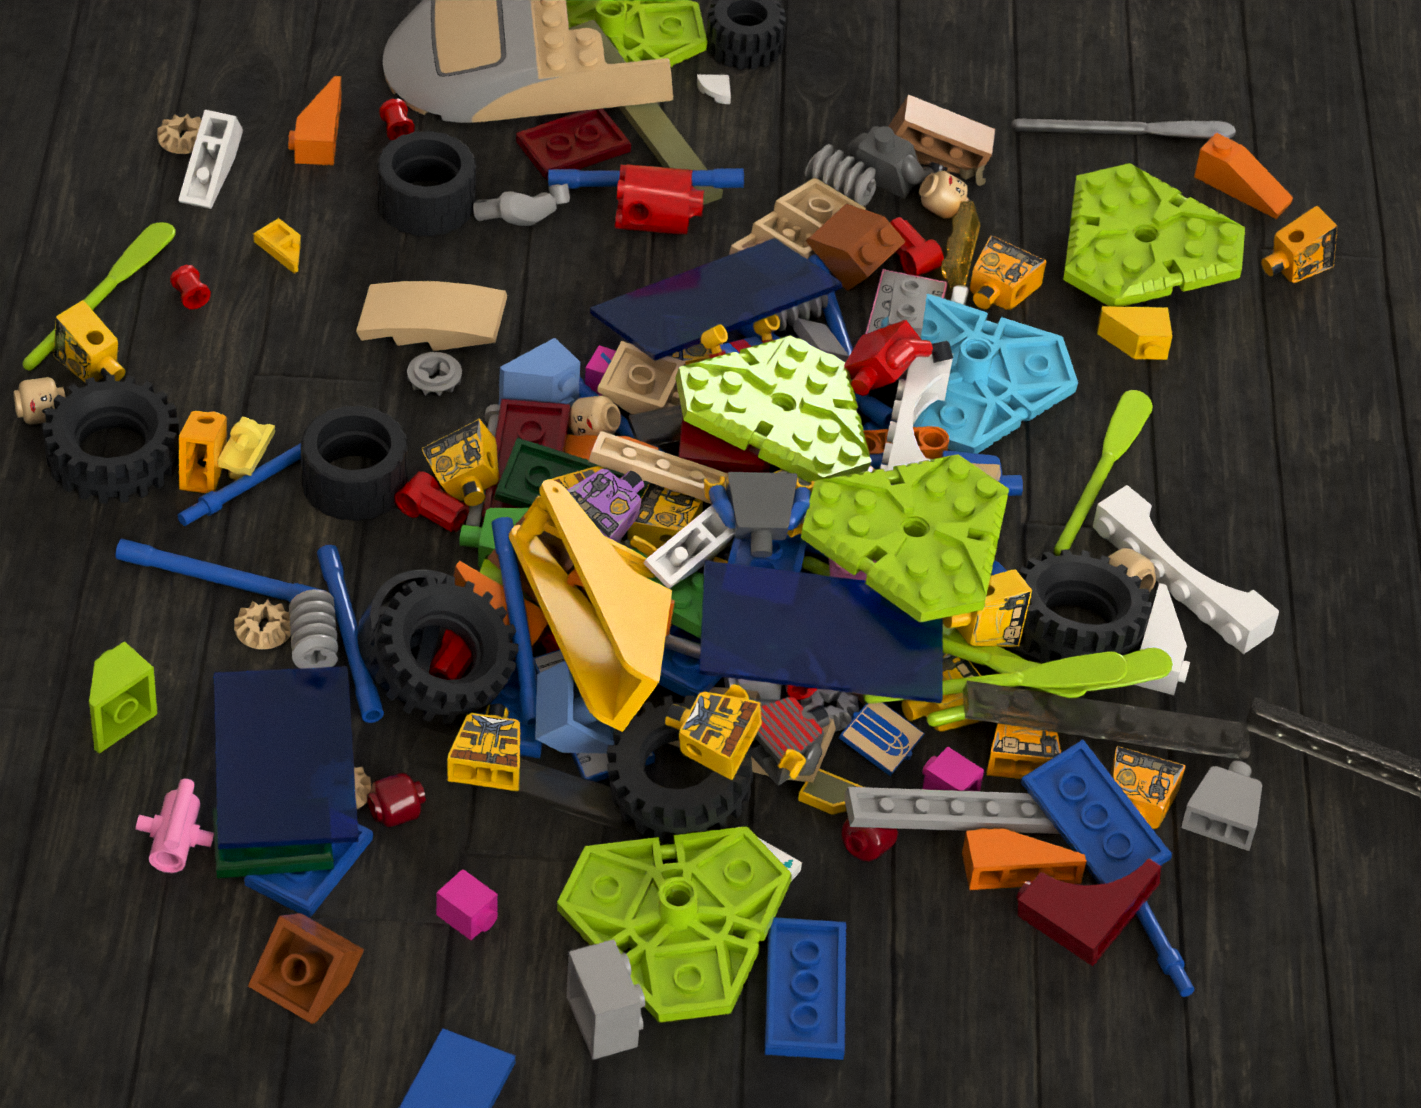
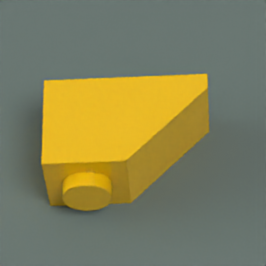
(1137, 330)

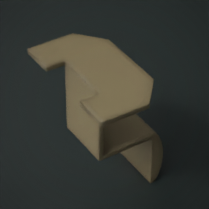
(974, 172)

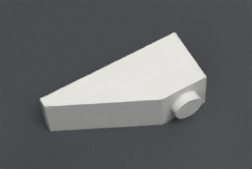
(211, 158)
(690, 548)
(1166, 634)

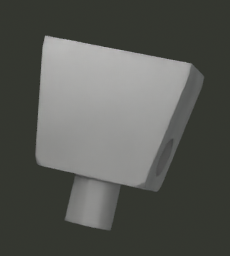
(1225, 806)

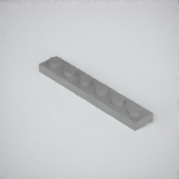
(944, 810)

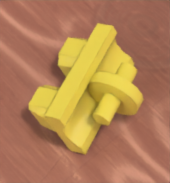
(245, 447)

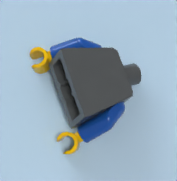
(759, 506)

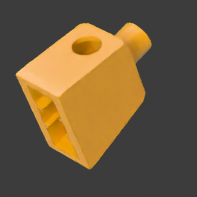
(201, 437)

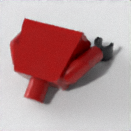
(887, 353)

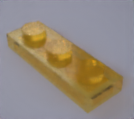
(961, 245)

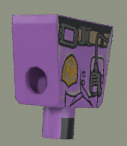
(610, 501)

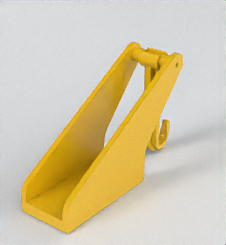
(621, 638)

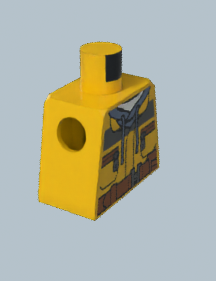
(716, 730)
(487, 750)

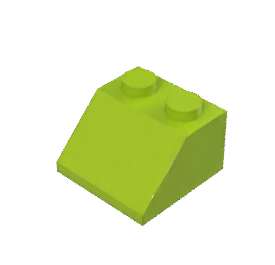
(120, 695)

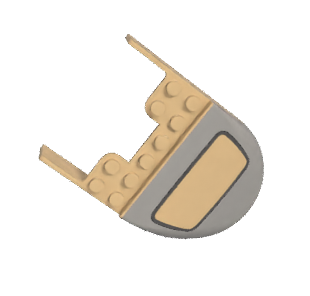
(510, 63)

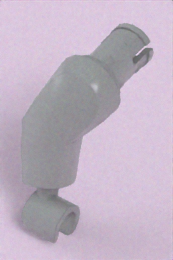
(520, 208)

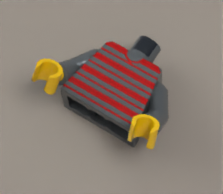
(788, 737)

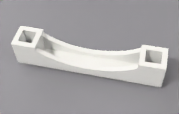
(922, 386)
(1236, 615)

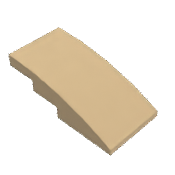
(797, 217)
(433, 313)
(640, 382)

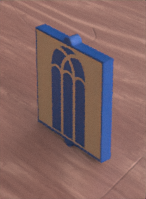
(881, 736)

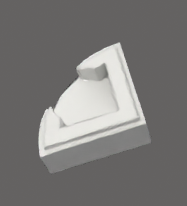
(715, 86)
(960, 294)

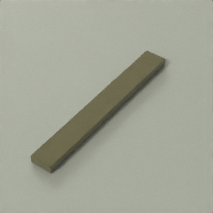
(656, 127)

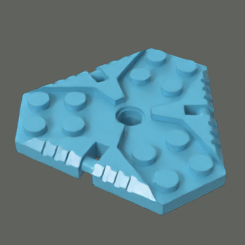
(996, 374)

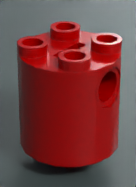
(656, 199)

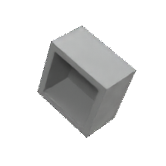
(604, 998)

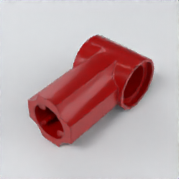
(916, 254)
(424, 497)
(451, 658)

